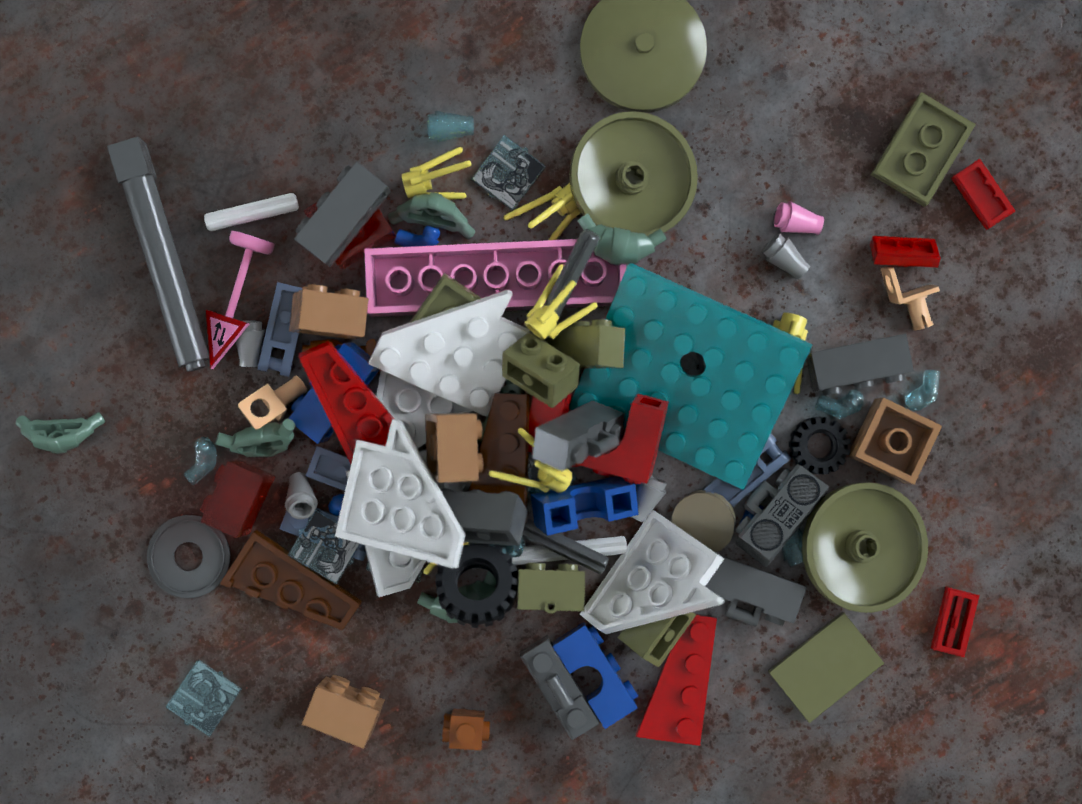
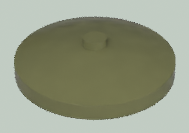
(643, 52)
(633, 173)
(865, 547)

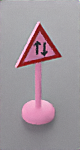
(222, 329)

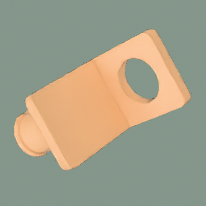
(913, 299)
(274, 400)

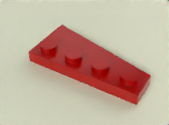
(345, 398)
(680, 694)

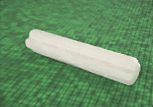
(251, 212)

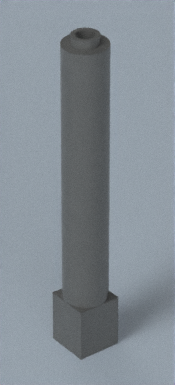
(138, 176)

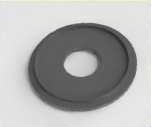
(162, 557)

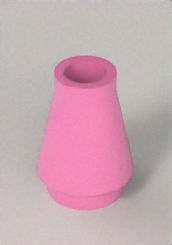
(796, 219)

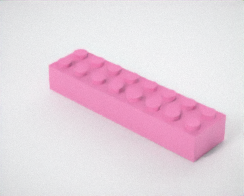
(404, 276)

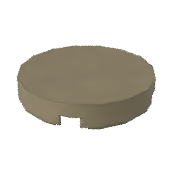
(706, 518)

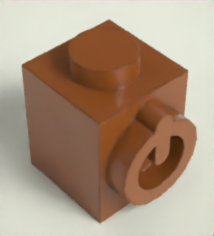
(465, 729)

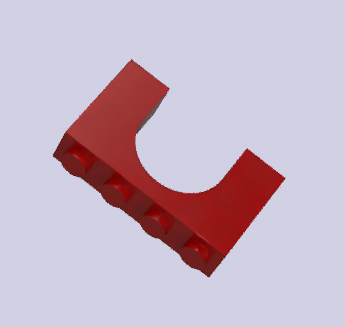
(636, 451)

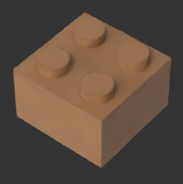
(329, 314)
(894, 440)
(453, 446)
(344, 710)

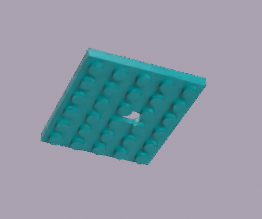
(714, 417)

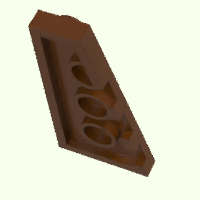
(504, 447)
(269, 573)

